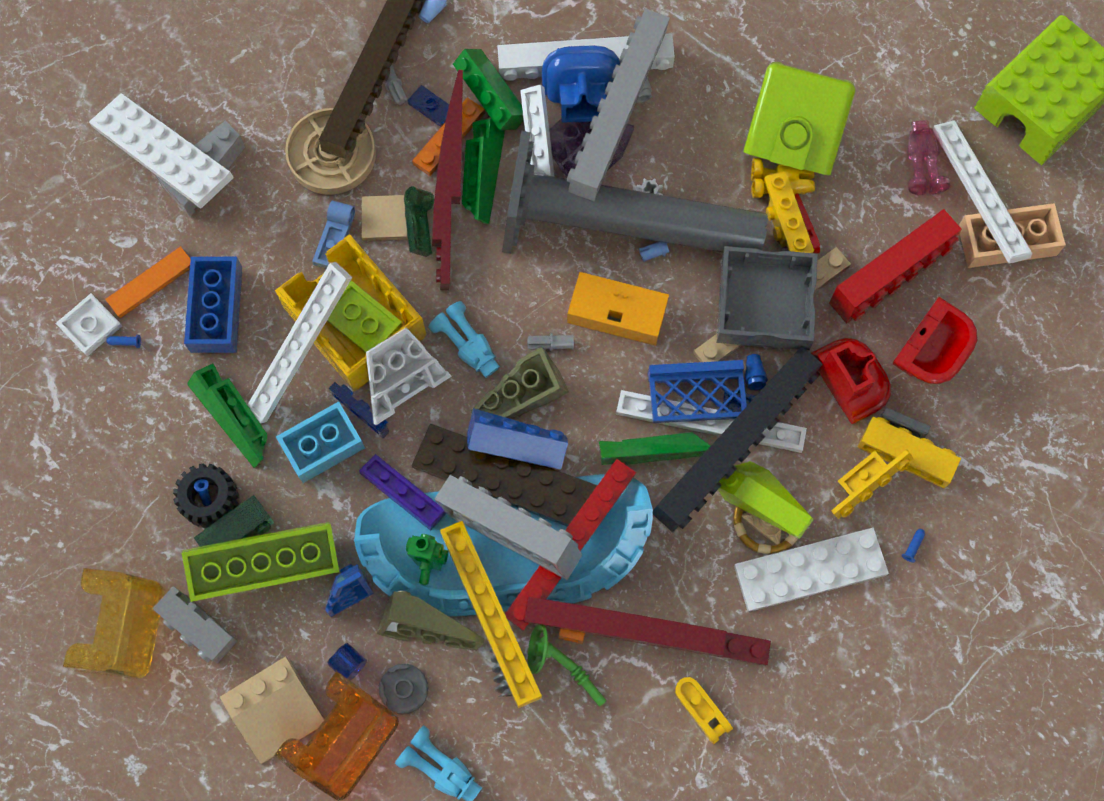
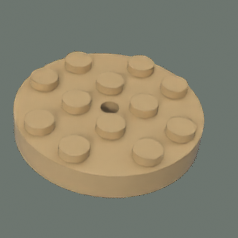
(324, 171)

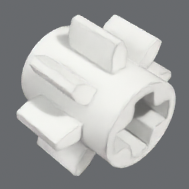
(650, 186)

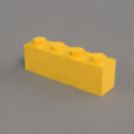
(928, 460)

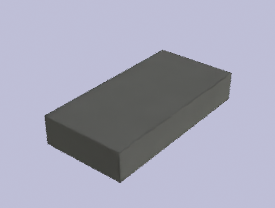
(901, 421)

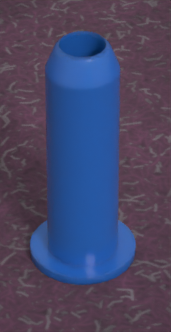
(124, 341)
(202, 487)
(914, 546)

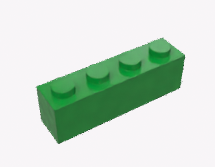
(490, 89)

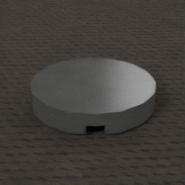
(403, 689)

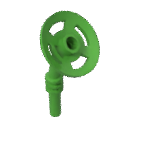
(540, 649)

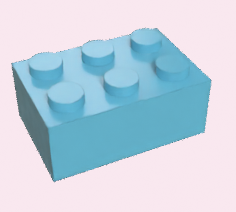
(320, 442)

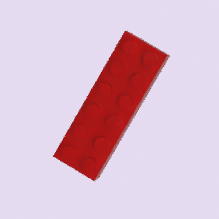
(895, 266)

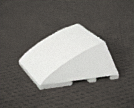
(399, 371)

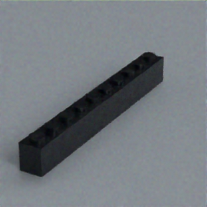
(736, 439)

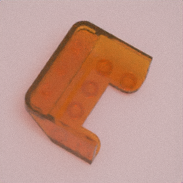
(343, 742)

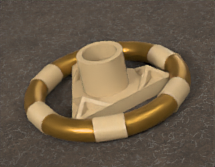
(769, 531)

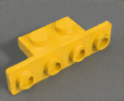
(785, 215)
(866, 478)

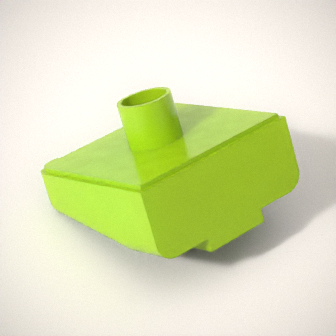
(799, 118)

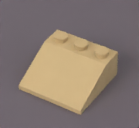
(272, 709)

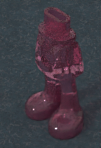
(922, 147)

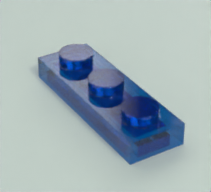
(358, 408)

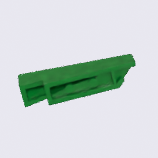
(482, 168)
(653, 449)

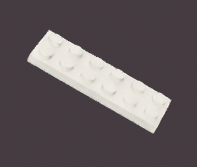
(810, 569)

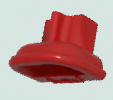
(938, 344)
(854, 377)

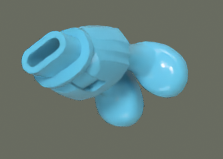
(476, 350)
(454, 777)

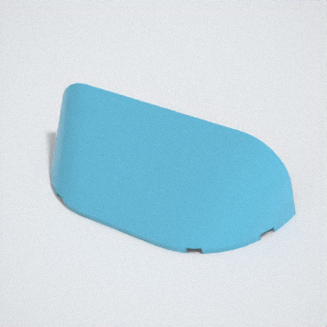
(605, 559)

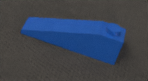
(347, 590)

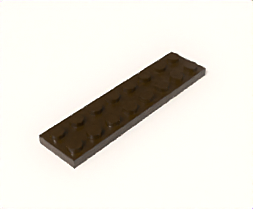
(519, 482)

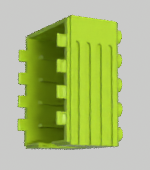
(1049, 88)

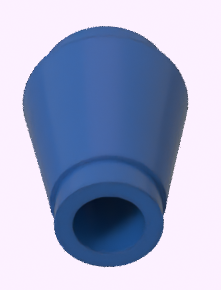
(755, 373)

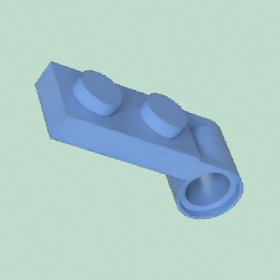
(337, 228)

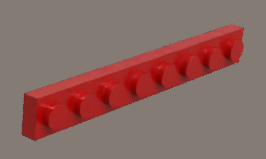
(581, 529)

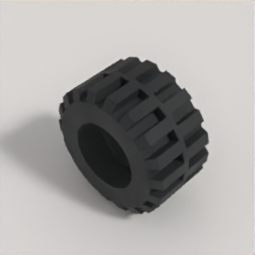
(186, 495)

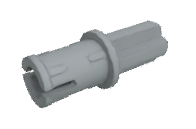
(394, 85)
(551, 342)

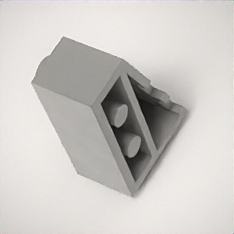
(194, 625)

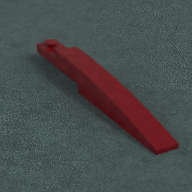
(448, 183)
(647, 630)

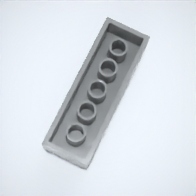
(509, 526)

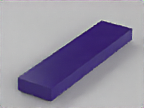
(402, 492)

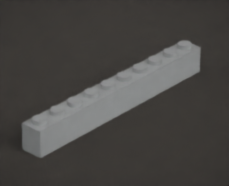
(618, 105)

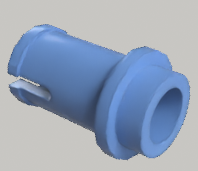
(653, 250)

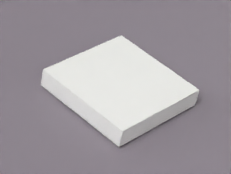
(89, 324)

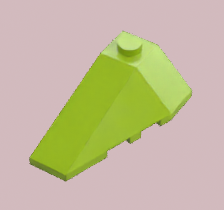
(763, 496)

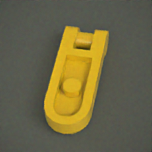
(701, 708)

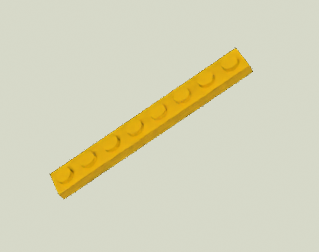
(490, 615)

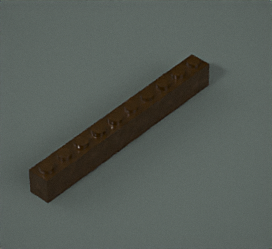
(368, 76)

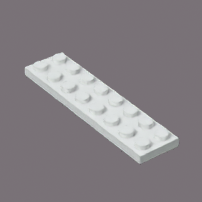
(161, 150)

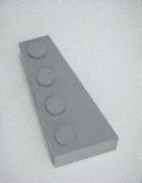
(221, 145)

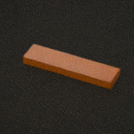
(149, 282)

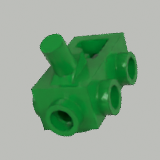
(427, 554)

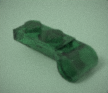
(417, 204)

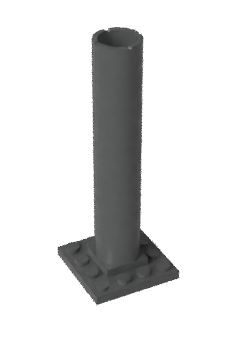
(626, 212)

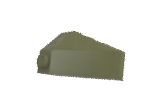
(527, 387)
(412, 617)

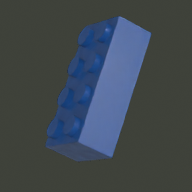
(213, 305)

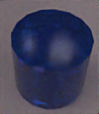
(347, 661)

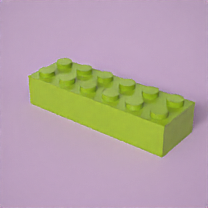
(260, 561)

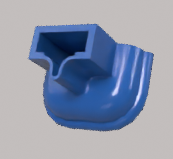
(578, 79)

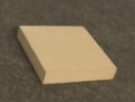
(383, 218)

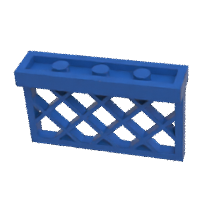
(696, 372)

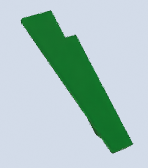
(230, 412)

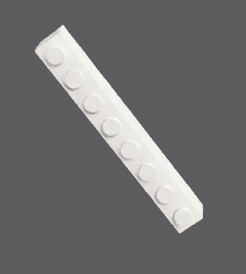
(527, 58)

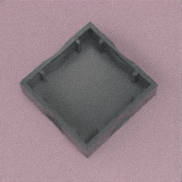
(767, 298)

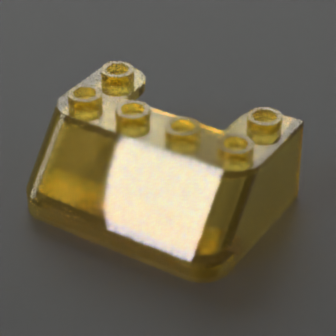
(124, 625)

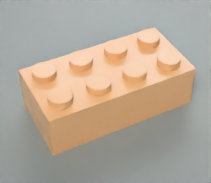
(1036, 224)

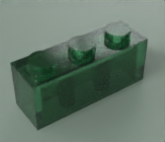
(242, 522)

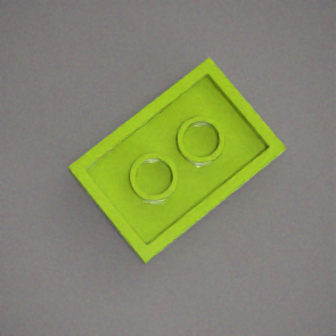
(363, 318)

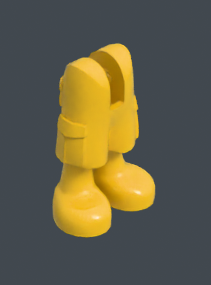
(800, 180)

